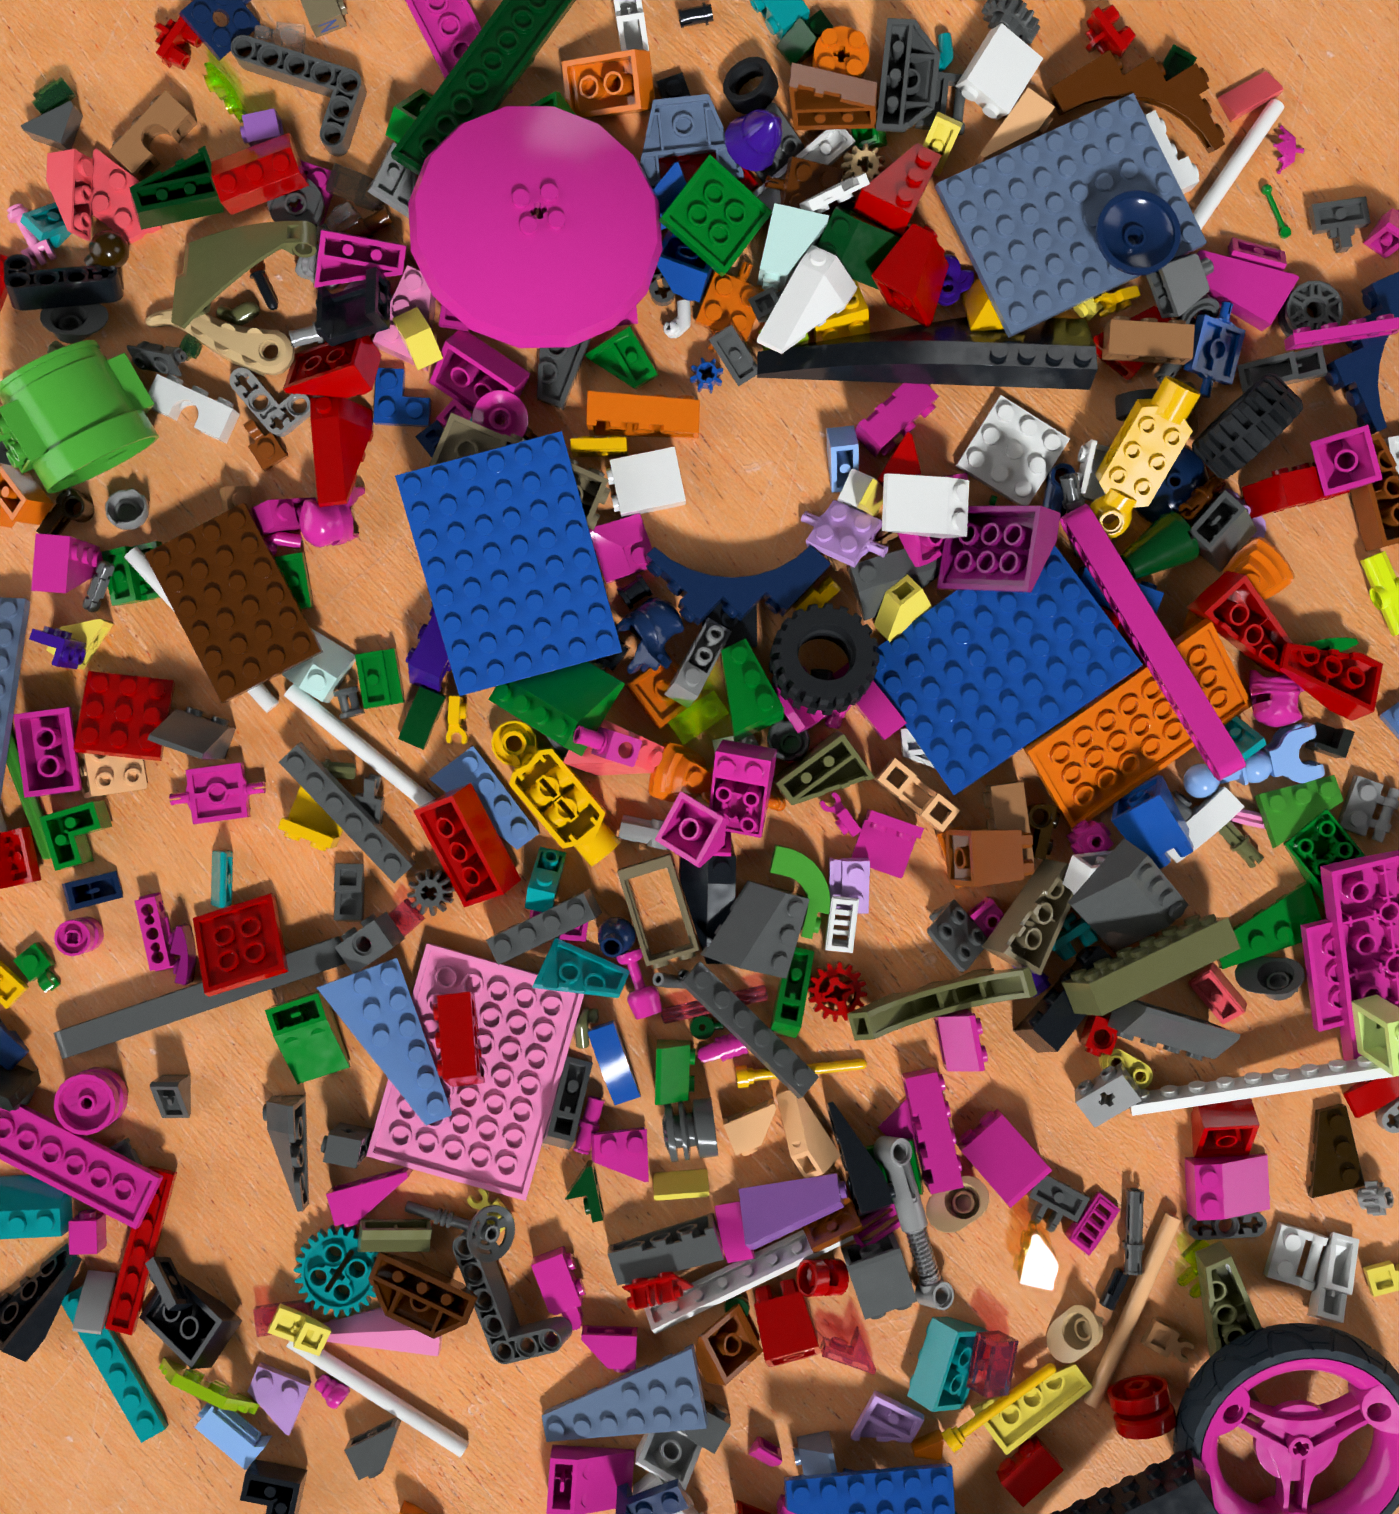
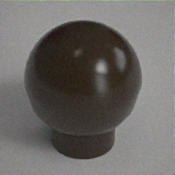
(107, 249)

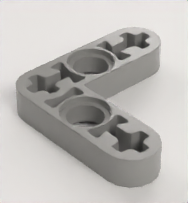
(273, 409)

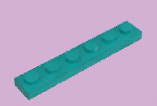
(120, 1375)

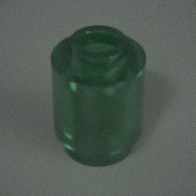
(52, 95)

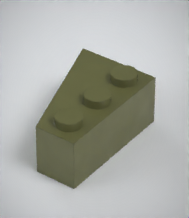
(823, 769)

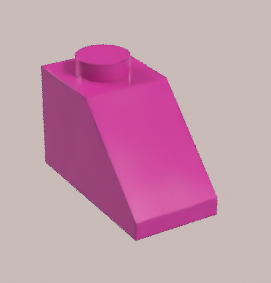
(1385, 234)
(612, 1345)

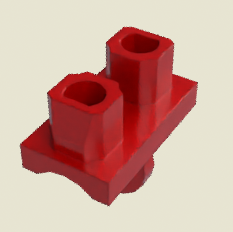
(1104, 35)
(172, 40)

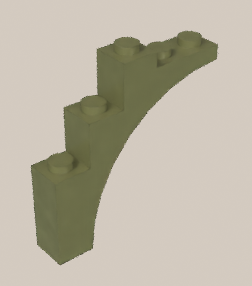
(940, 998)

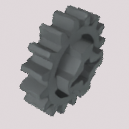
(1014, 16)

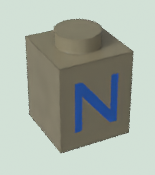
(325, 15)

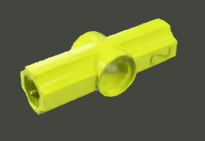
(1384, 588)

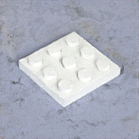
(1012, 452)

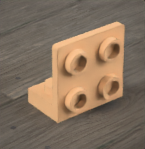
(110, 774)

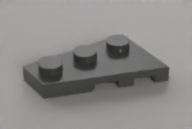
(558, 373)

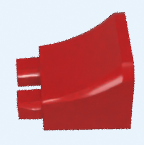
(784, 1325)

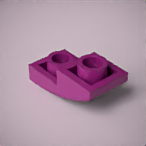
(183, 945)

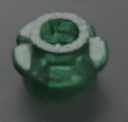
(191, 347)

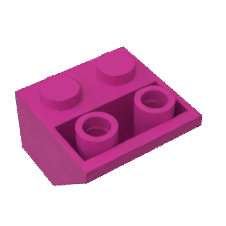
(960, 1041)

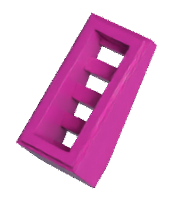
(1100, 1228)

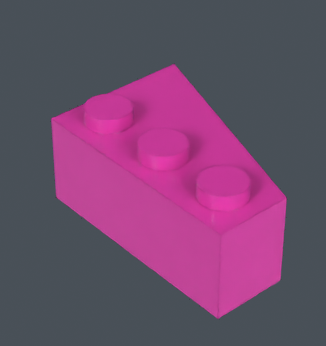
(347, 257)
(895, 417)

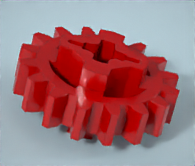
(849, 988)

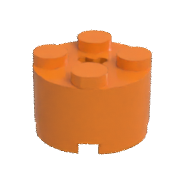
(842, 44)

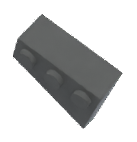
(760, 930)

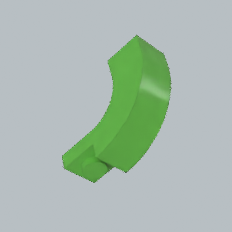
(803, 870)

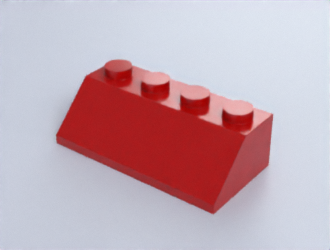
(467, 845)

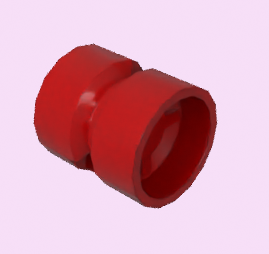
(822, 1277)

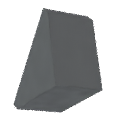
(56, 127)
(172, 1095)

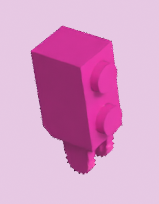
(559, 1285)

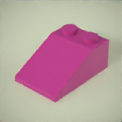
(1226, 1186)

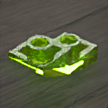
(221, 86)

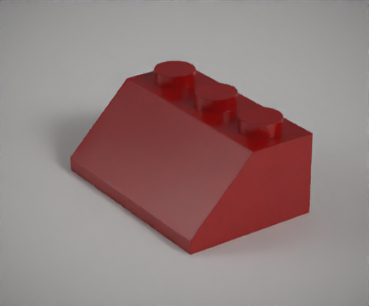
(258, 174)

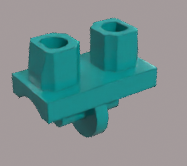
(1077, 929)

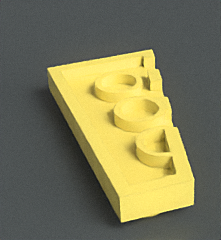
(1035, 1408)

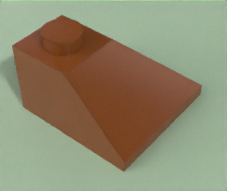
(727, 1347)

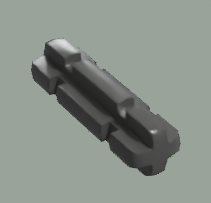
(98, 586)

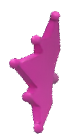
(1287, 149)

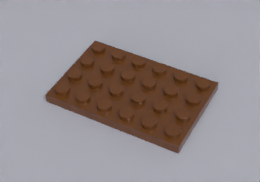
(233, 602)

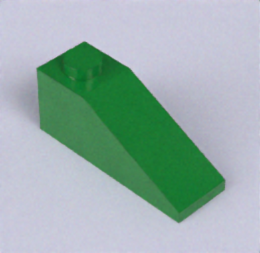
(792, 995)

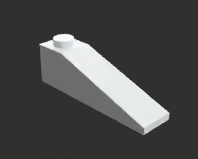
(811, 296)

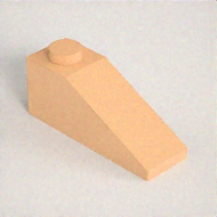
(1020, 126)

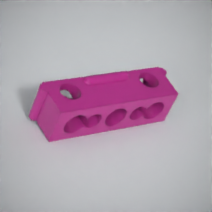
(162, 924)

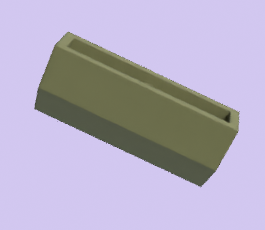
(394, 1235)

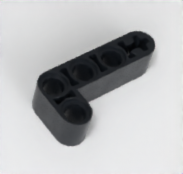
(59, 286)

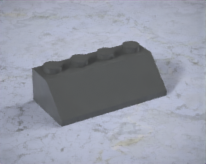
(1172, 1030)

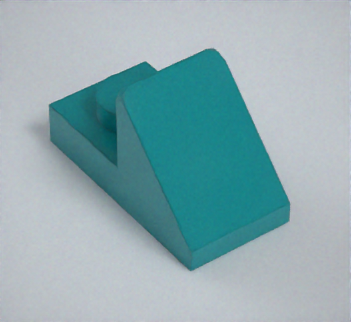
(46, 224)
(1245, 737)

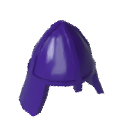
(754, 139)

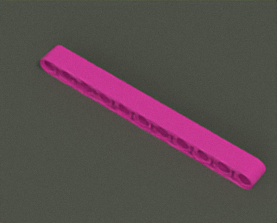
(1152, 643)

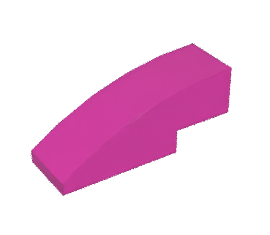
(876, 709)

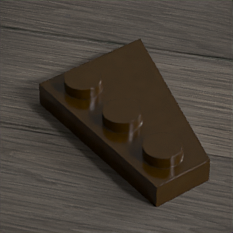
(1335, 1153)

